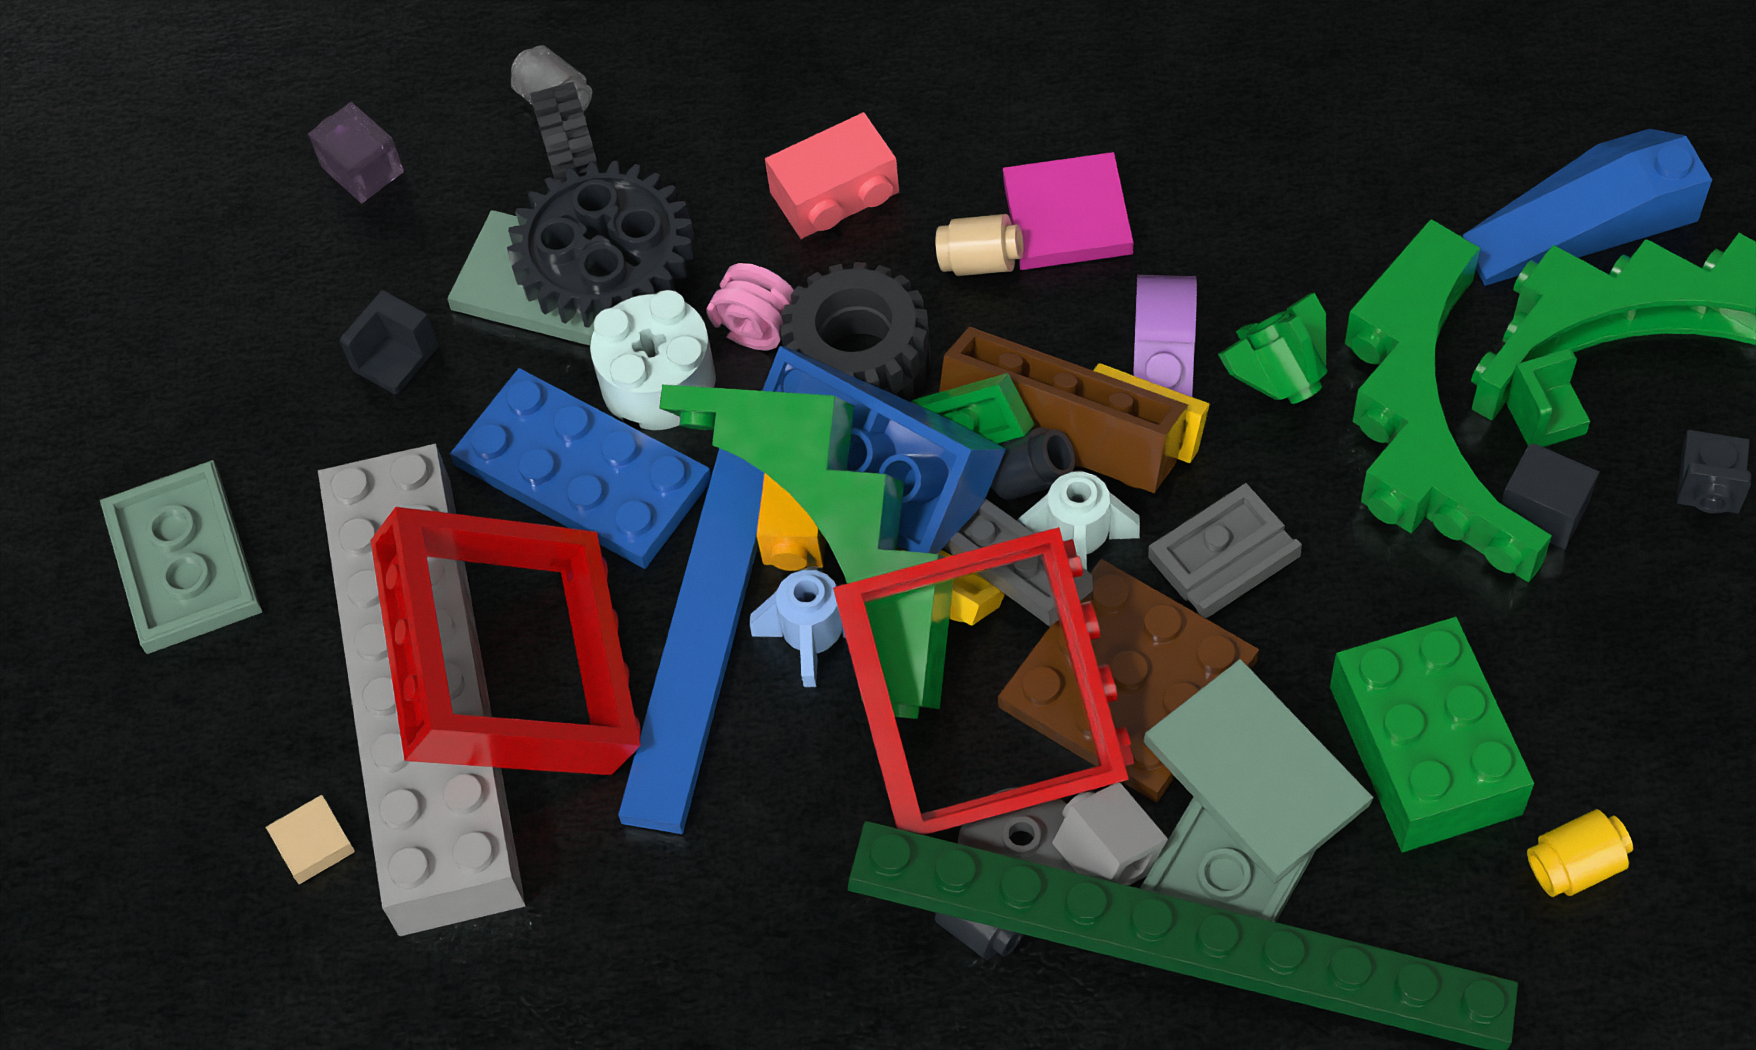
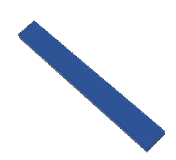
(696, 650)

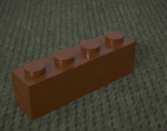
(1108, 421)

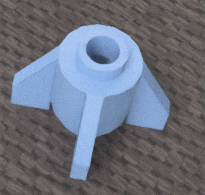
(804, 614)

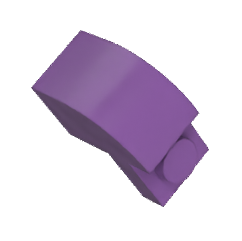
(1166, 331)

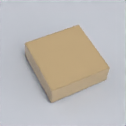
(310, 839)

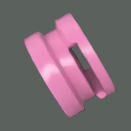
(751, 306)

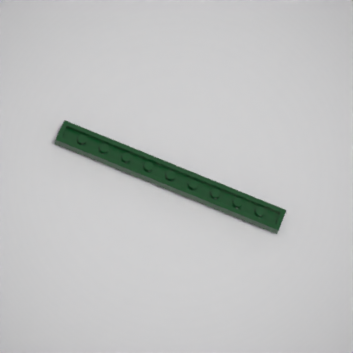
(1185, 937)

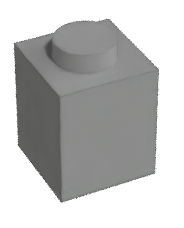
(1109, 836)

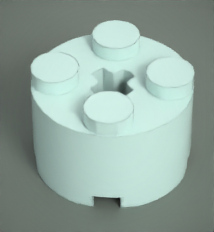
(649, 345)

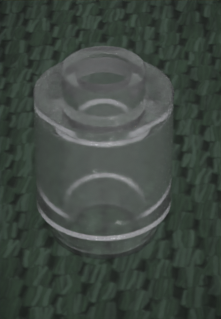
(543, 69)

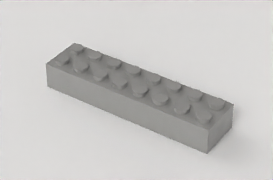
(434, 826)

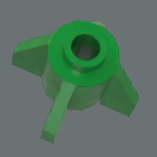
(1283, 352)

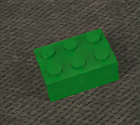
(1430, 734)

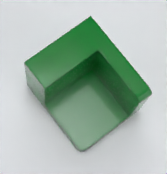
(1545, 400)

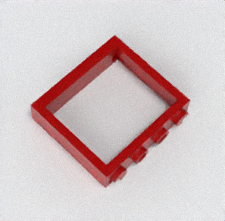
(1078, 629)
(417, 661)

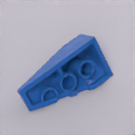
(1596, 203)
(938, 460)

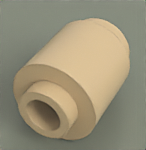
(979, 245)

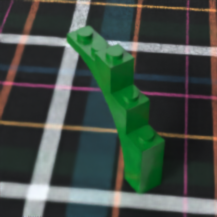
(1653, 292)
(1400, 405)

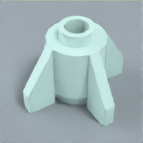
(1083, 512)

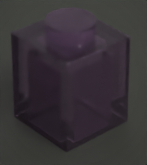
(356, 152)

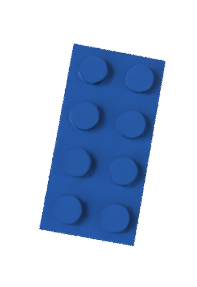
(581, 467)

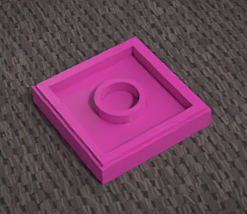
(1068, 210)

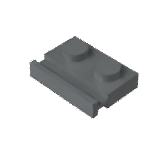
(1224, 551)

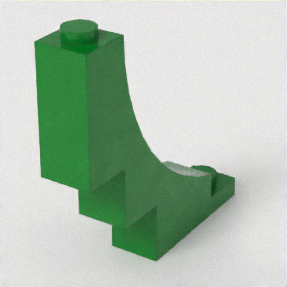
(805, 449)

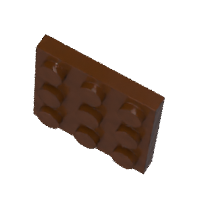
(1157, 662)

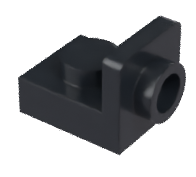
(1713, 472)

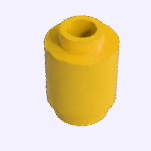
(1580, 853)

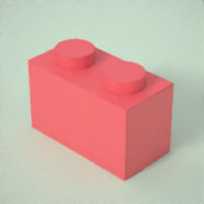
(832, 175)

